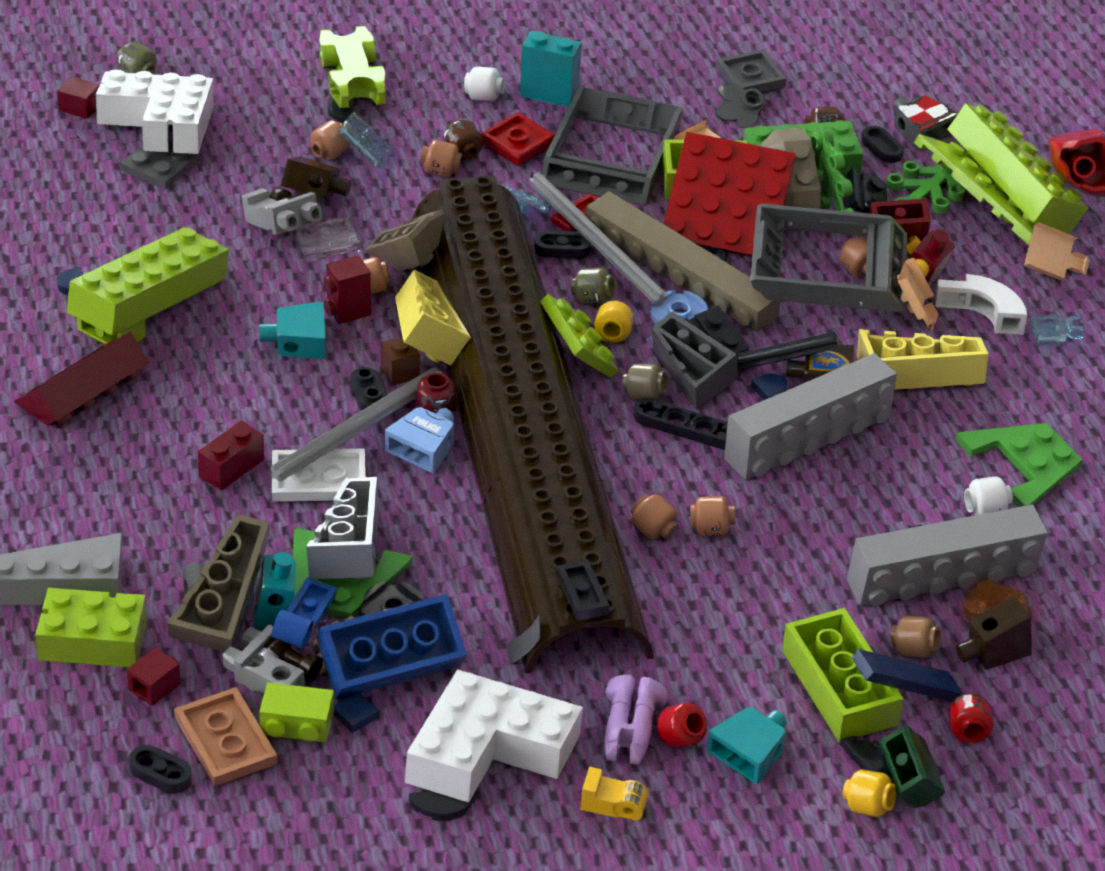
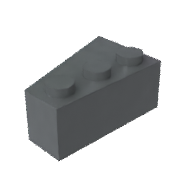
(693, 359)

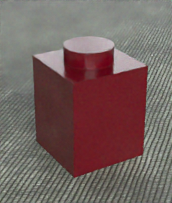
(78, 97)
(153, 676)

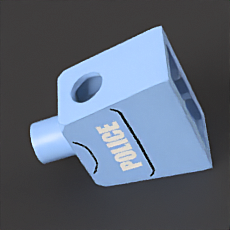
(421, 437)

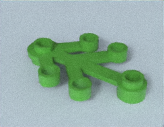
(832, 179)
(927, 186)

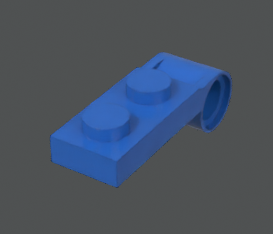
(304, 613)

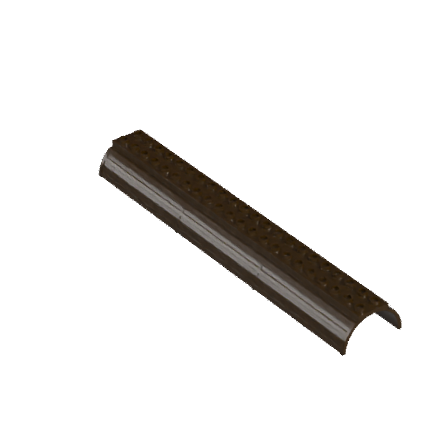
(524, 418)

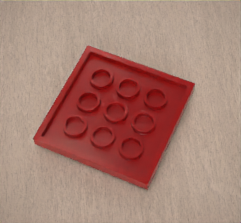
(720, 190)

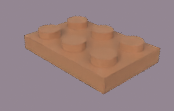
(225, 736)

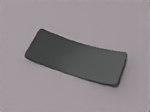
(525, 642)

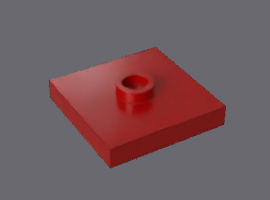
(517, 138)

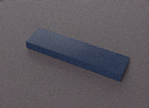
(906, 675)

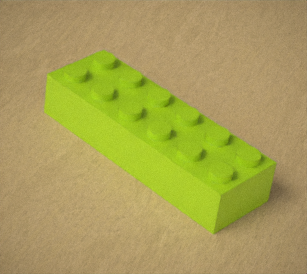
(1018, 168)
(147, 280)

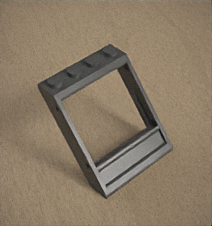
(600, 177)
(883, 262)

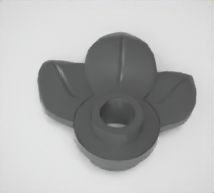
(737, 105)

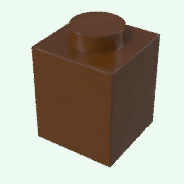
(399, 361)

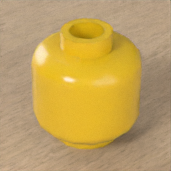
(614, 321)
(869, 793)

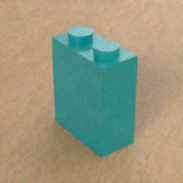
(550, 68)

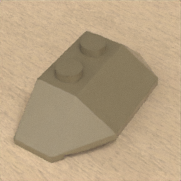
(804, 182)
(410, 242)

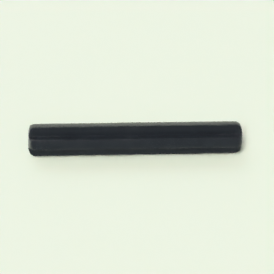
(787, 351)

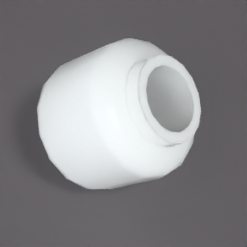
(484, 84)
(987, 495)

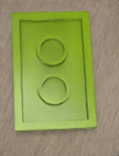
(579, 336)

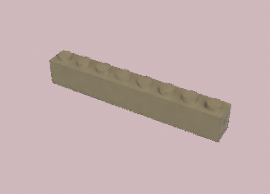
(682, 261)

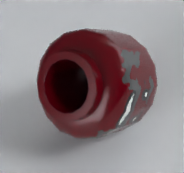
(436, 392)

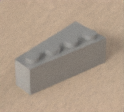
(349, 534)
(75, 565)

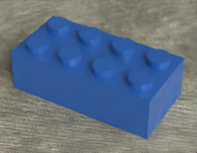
(391, 646)

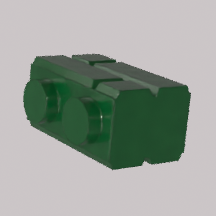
(912, 767)

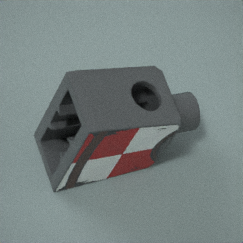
(922, 117)

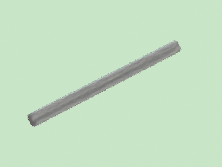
(598, 239)
(347, 429)

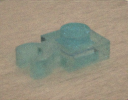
(1054, 330)

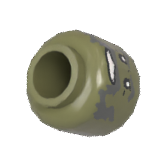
(136, 58)
(593, 286)

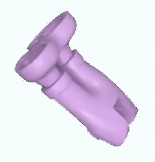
(636, 736)

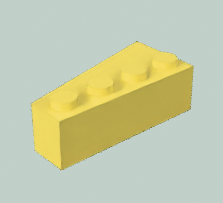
(429, 319)
(928, 361)

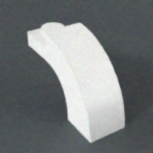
(986, 297)

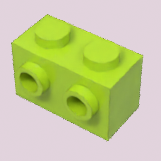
(297, 712)

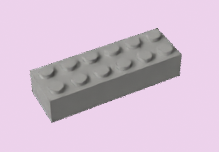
(809, 416)
(946, 555)

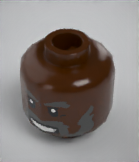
(465, 136)

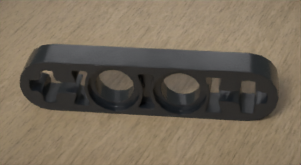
(687, 429)

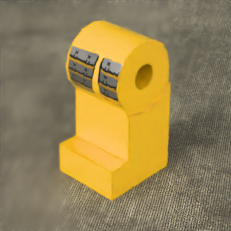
(613, 796)

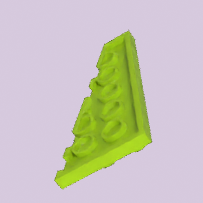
(978, 183)

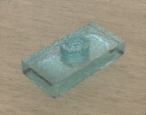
(365, 140)
(526, 200)

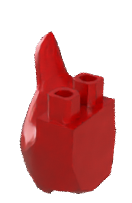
(1081, 160)

